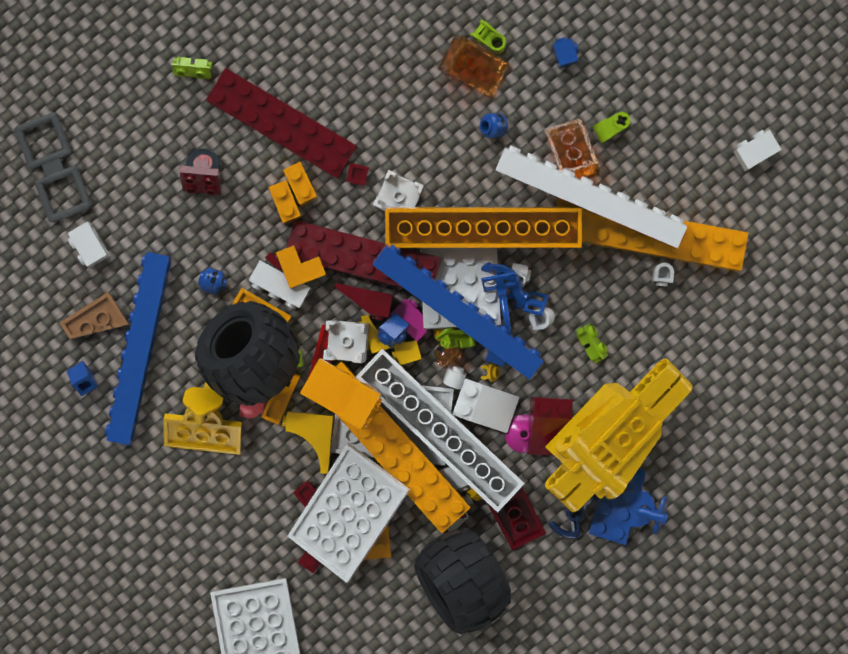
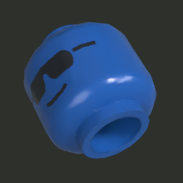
(493, 125)
(212, 281)

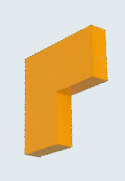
(297, 272)

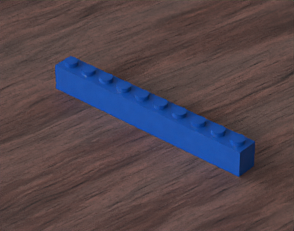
(458, 311)
(138, 349)

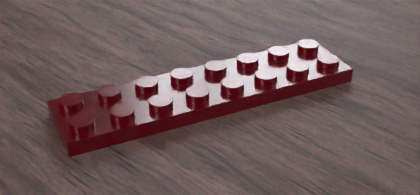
(281, 123)
(349, 252)

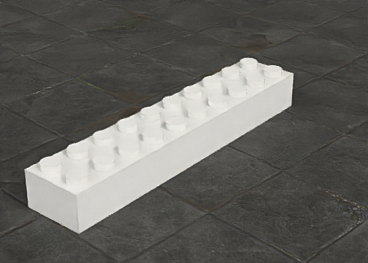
(591, 197)
(441, 431)

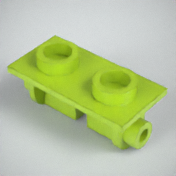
(183, 68)
(590, 335)
(451, 338)

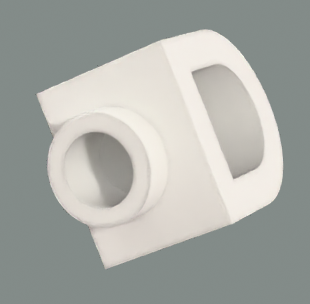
(522, 271)
(663, 274)
(541, 322)
(454, 377)

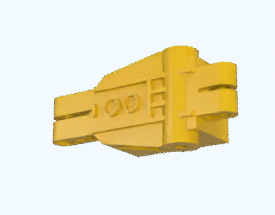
(613, 436)

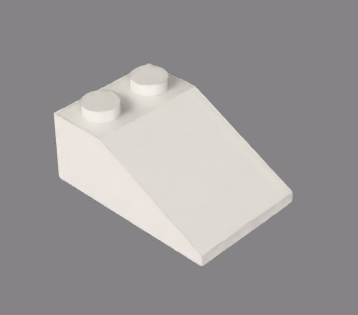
(485, 405)

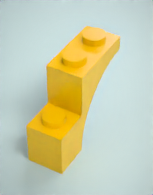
(403, 353)

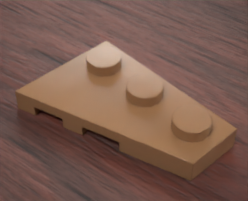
(94, 318)

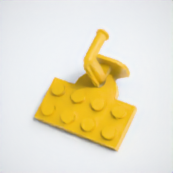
(202, 424)

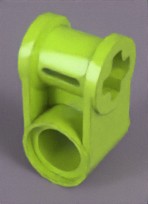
(487, 37)
(609, 128)

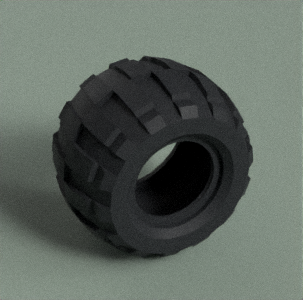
(247, 353)
(463, 580)

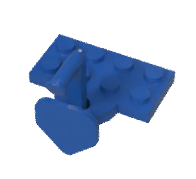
(616, 516)

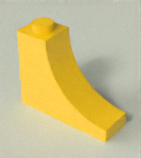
(316, 430)

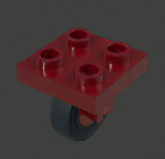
(201, 173)

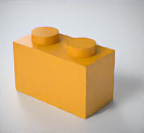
(300, 184)
(285, 202)

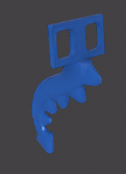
(502, 293)
(517, 293)

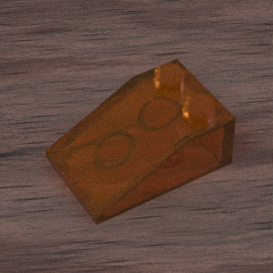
(473, 65)
(572, 149)

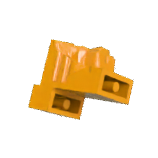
(342, 394)

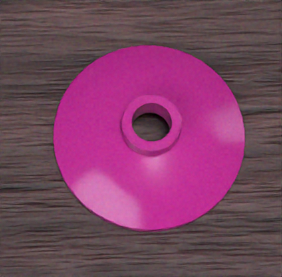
(513, 436)

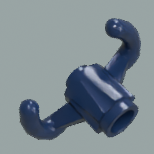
(576, 516)

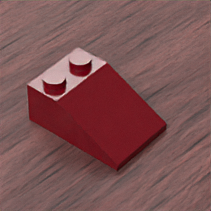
(371, 301)
(545, 421)
(519, 520)

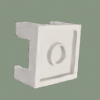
(397, 192)
(346, 341)

